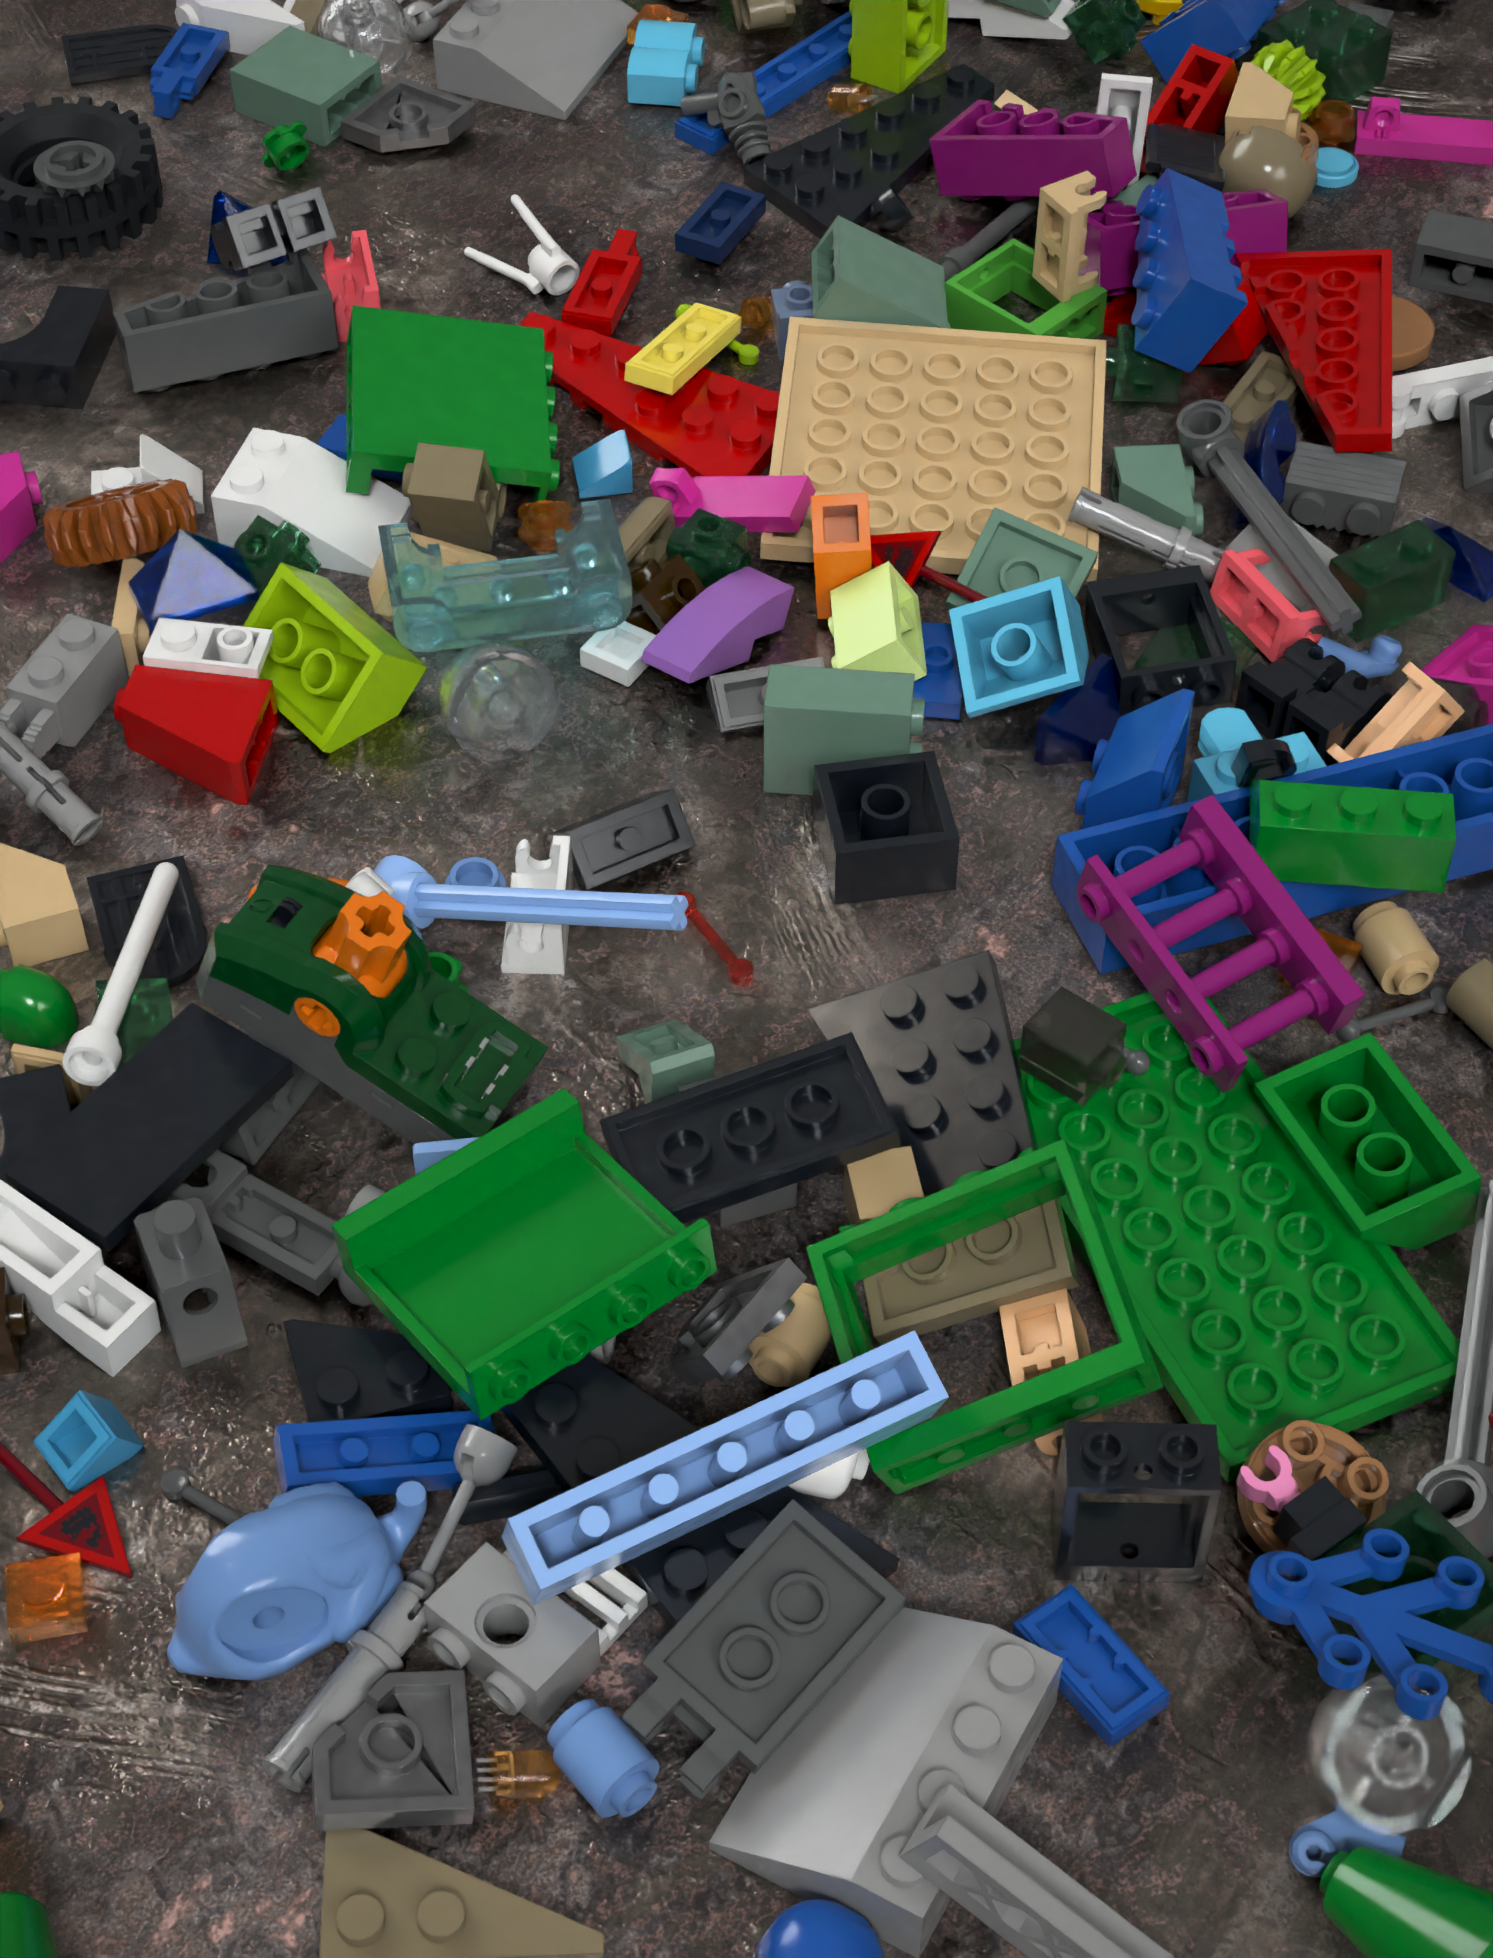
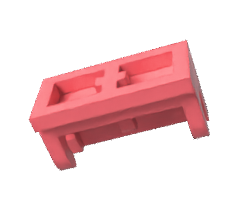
(350, 280)
(1258, 606)

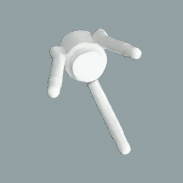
(548, 263)

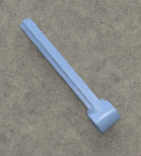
(427, 900)

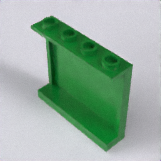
(448, 387)
(520, 1254)

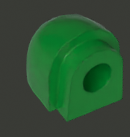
(35, 1008)

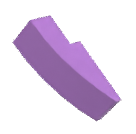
(720, 625)

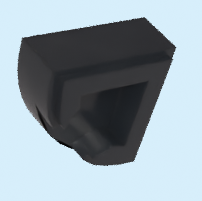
(1263, 761)

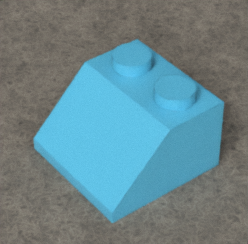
(1019, 646)

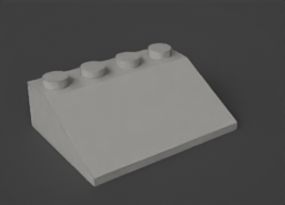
(530, 51)
(850, 1784)

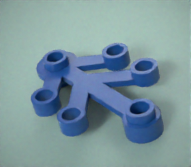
(1306, 1592)

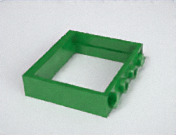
(1025, 1409)

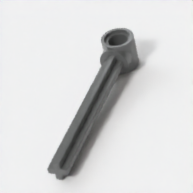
(1218, 453)
(1465, 1476)

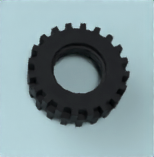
(75, 224)

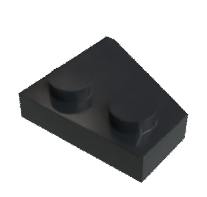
(362, 1373)

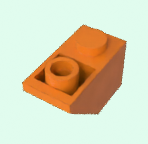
(839, 543)

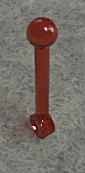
(739, 970)

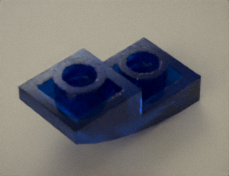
(1268, 446)

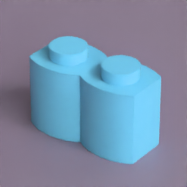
(664, 62)

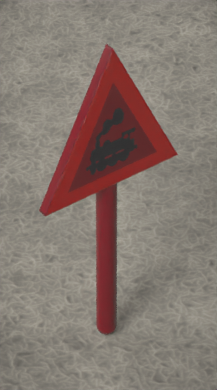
(909, 555)
(78, 1525)

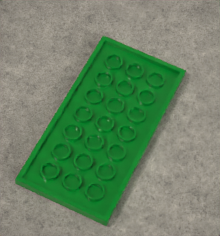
(1238, 1254)

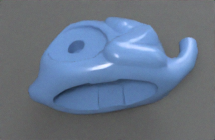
(291, 1581)

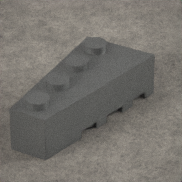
(228, 325)

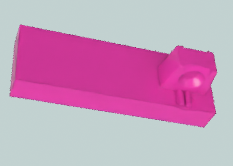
(1389, 133)
(752, 501)

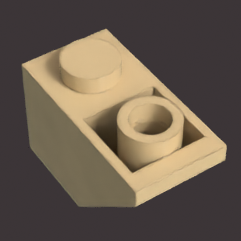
(37, 909)

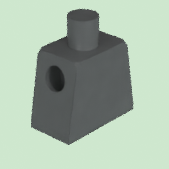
(183, 1256)

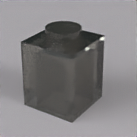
(1073, 1046)

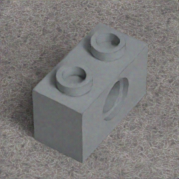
(489, 1601)

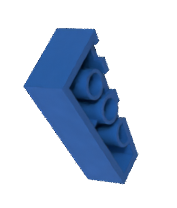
(1211, 24)
(1183, 271)

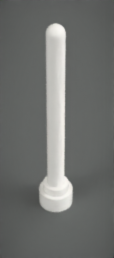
(95, 1050)

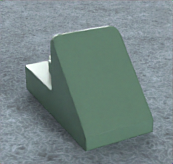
(666, 1057)

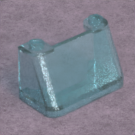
(508, 600)

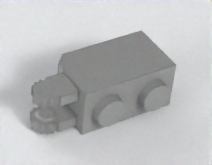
(65, 684)

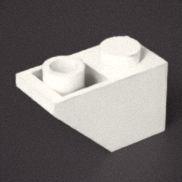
(208, 647)

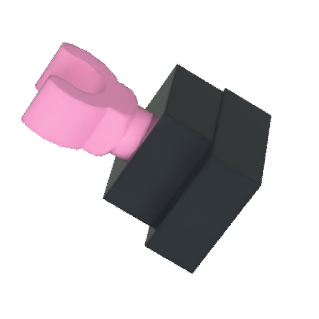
(1308, 1521)

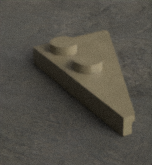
(408, 1905)

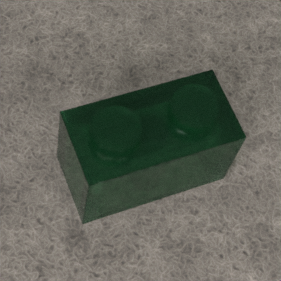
(1395, 577)

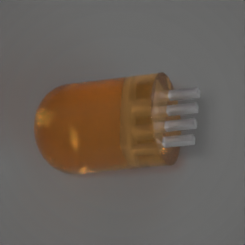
(850, 97)
(518, 1774)

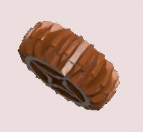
(118, 522)

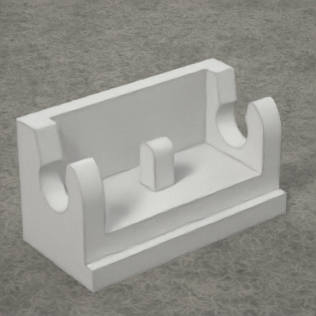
(539, 946)

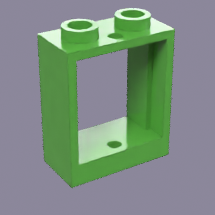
(1010, 269)

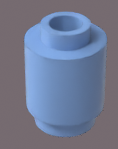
(603, 1759)

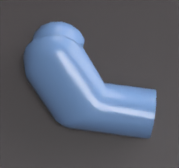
(1371, 663)
(1325, 1837)

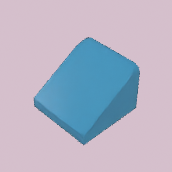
(604, 467)
(87, 1440)

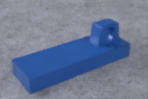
(373, 1453)

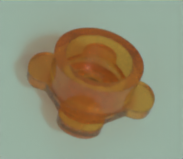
(1334, 122)
(541, 520)

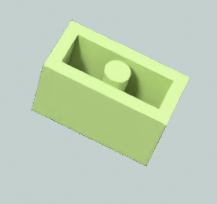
(877, 624)

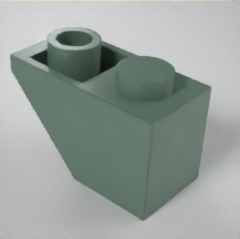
(1156, 484)

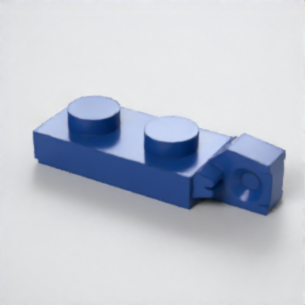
(185, 66)

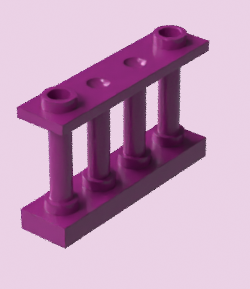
(1245, 891)

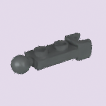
(271, 1227)

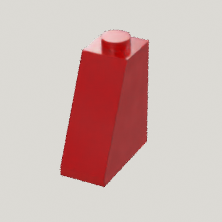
(200, 725)

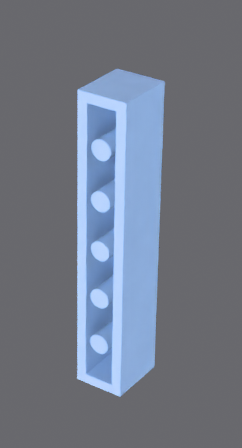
(722, 1467)

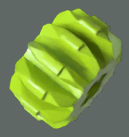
(1295, 72)

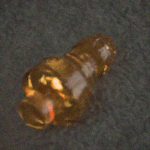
(756, 311)

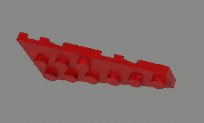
(1335, 335)
(705, 426)

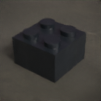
(885, 827)

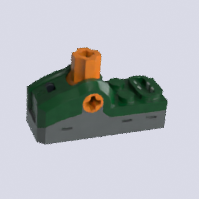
(355, 1003)

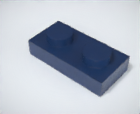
(720, 223)

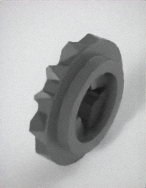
(61, 172)

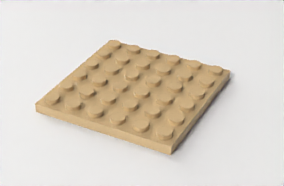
(939, 430)

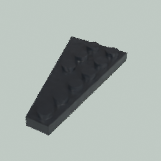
(864, 154)
(942, 1066)
(597, 1421)

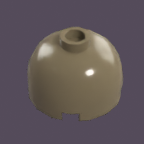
(1268, 162)

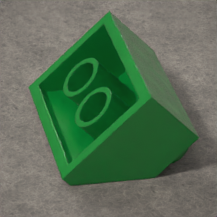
(1353, 835)
(1374, 1145)

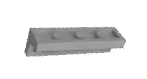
(1016, 1886)

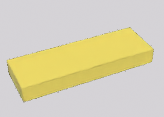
(683, 348)

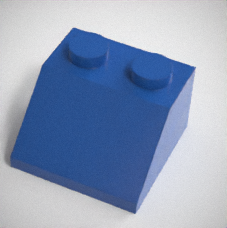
(1139, 763)

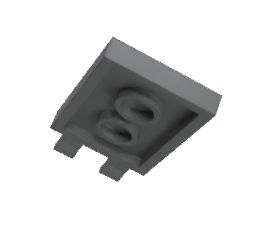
(762, 1647)

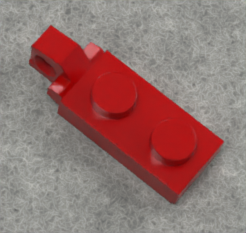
(605, 285)

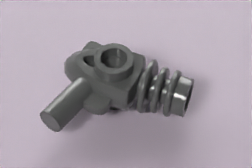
(739, 113)

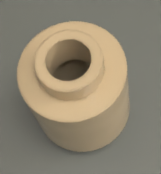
(1395, 948)
(794, 1346)

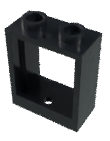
(1177, 599)
(1167, 1537)

